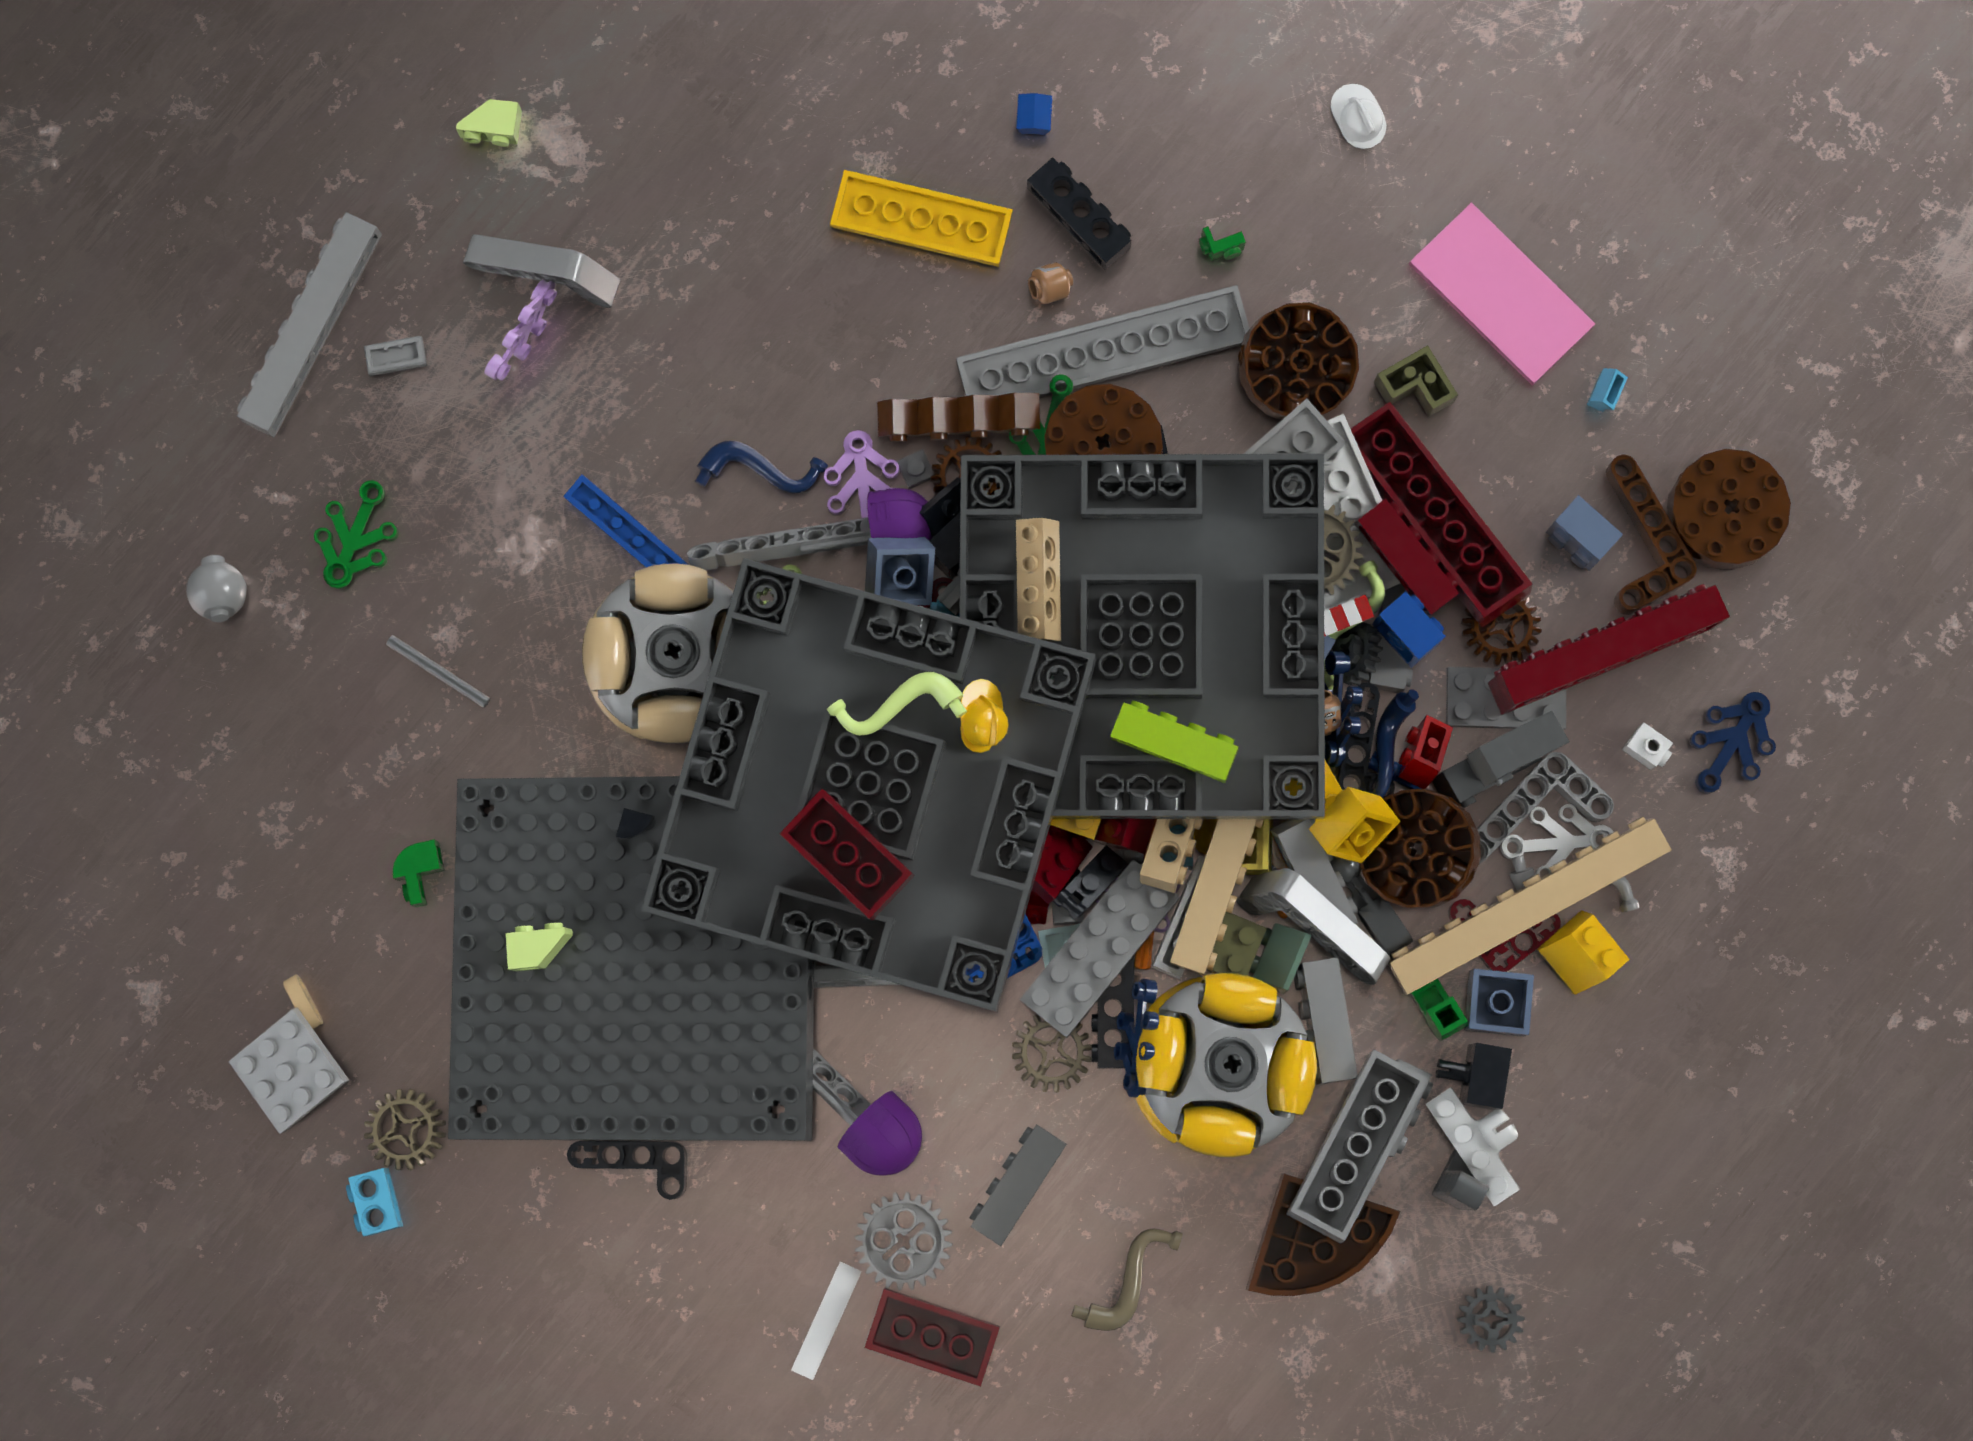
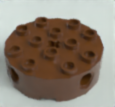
(1317, 340)
(1101, 415)
(1757, 504)
(1448, 856)

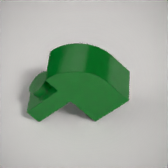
(412, 864)
(1439, 1010)

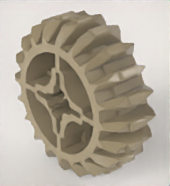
(1039, 1074)
(410, 1141)

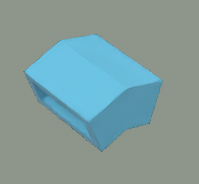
(1607, 389)

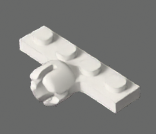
(1477, 1142)

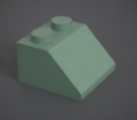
(1280, 956)

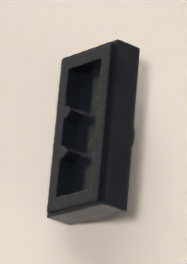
(943, 507)

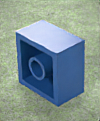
(1409, 629)

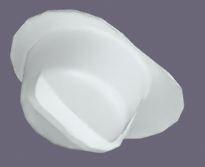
(1358, 116)

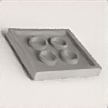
(288, 1070)

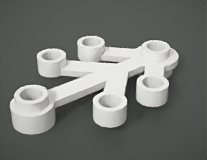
(1564, 841)

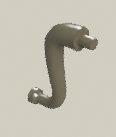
(1115, 1317)

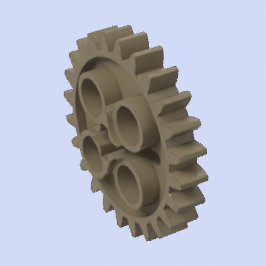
(1347, 553)

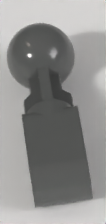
(1372, 909)

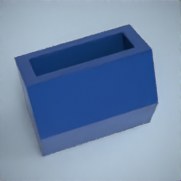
(1034, 113)

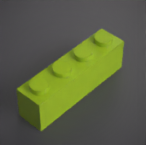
(1175, 742)

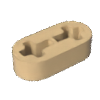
(301, 998)

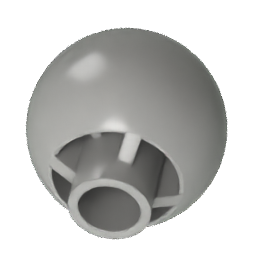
(216, 589)

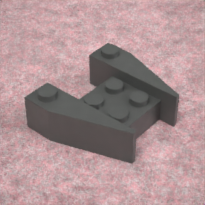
(1501, 759)

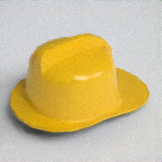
(985, 720)

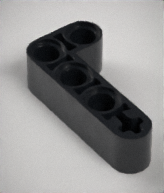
(1363, 742)
(627, 1160)

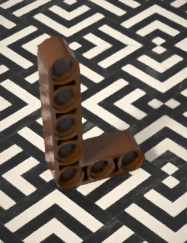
(1651, 536)

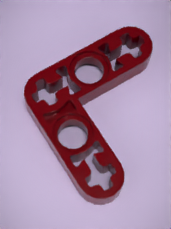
(1488, 957)

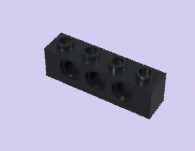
(1102, 250)
(1102, 1022)

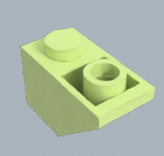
(493, 122)
(535, 948)

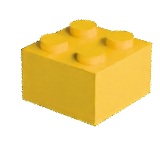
(1354, 825)

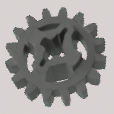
(1362, 647)
(1491, 1333)

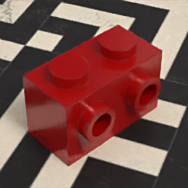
(1425, 751)

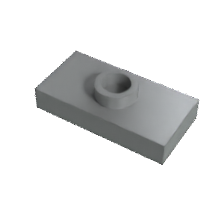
(395, 355)

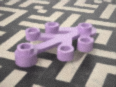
(516, 339)
(862, 478)

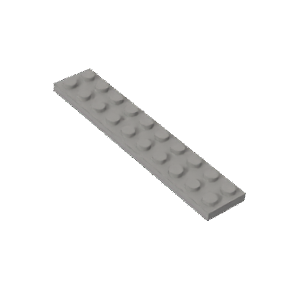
(1110, 346)

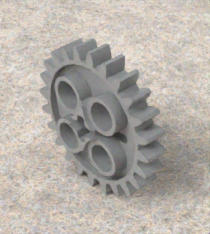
(922, 1262)

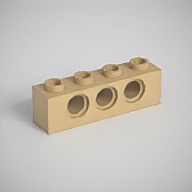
(1038, 578)
(1163, 874)

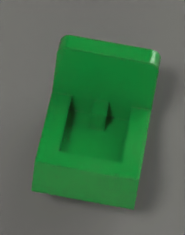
(1226, 247)

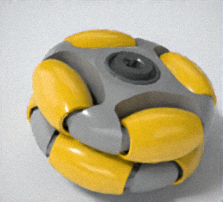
(1225, 1065)

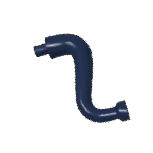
(727, 451)
(1393, 716)

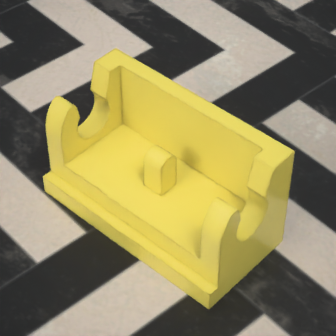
(1261, 857)

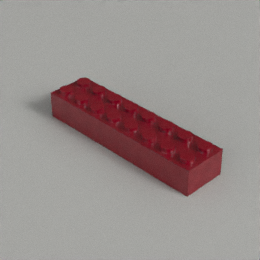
(1441, 514)
(1609, 649)

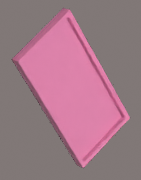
(1501, 294)

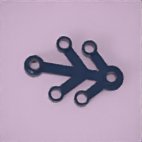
(1337, 664)
(1735, 738)
(1145, 992)

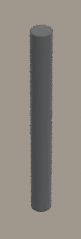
(438, 671)

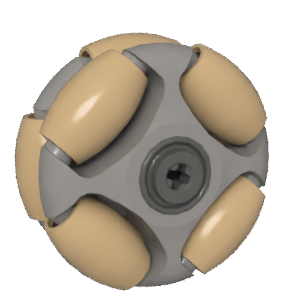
(630, 613)

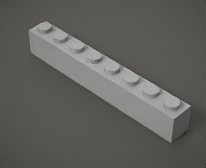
(309, 324)

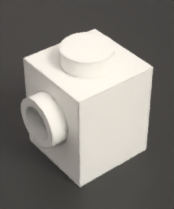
(1648, 747)

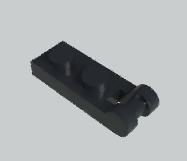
(1091, 882)

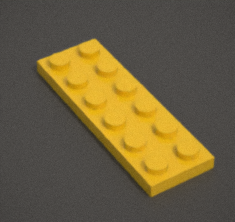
(921, 218)

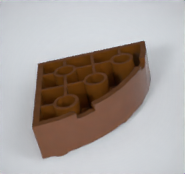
(1304, 1261)

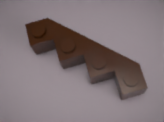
(958, 416)

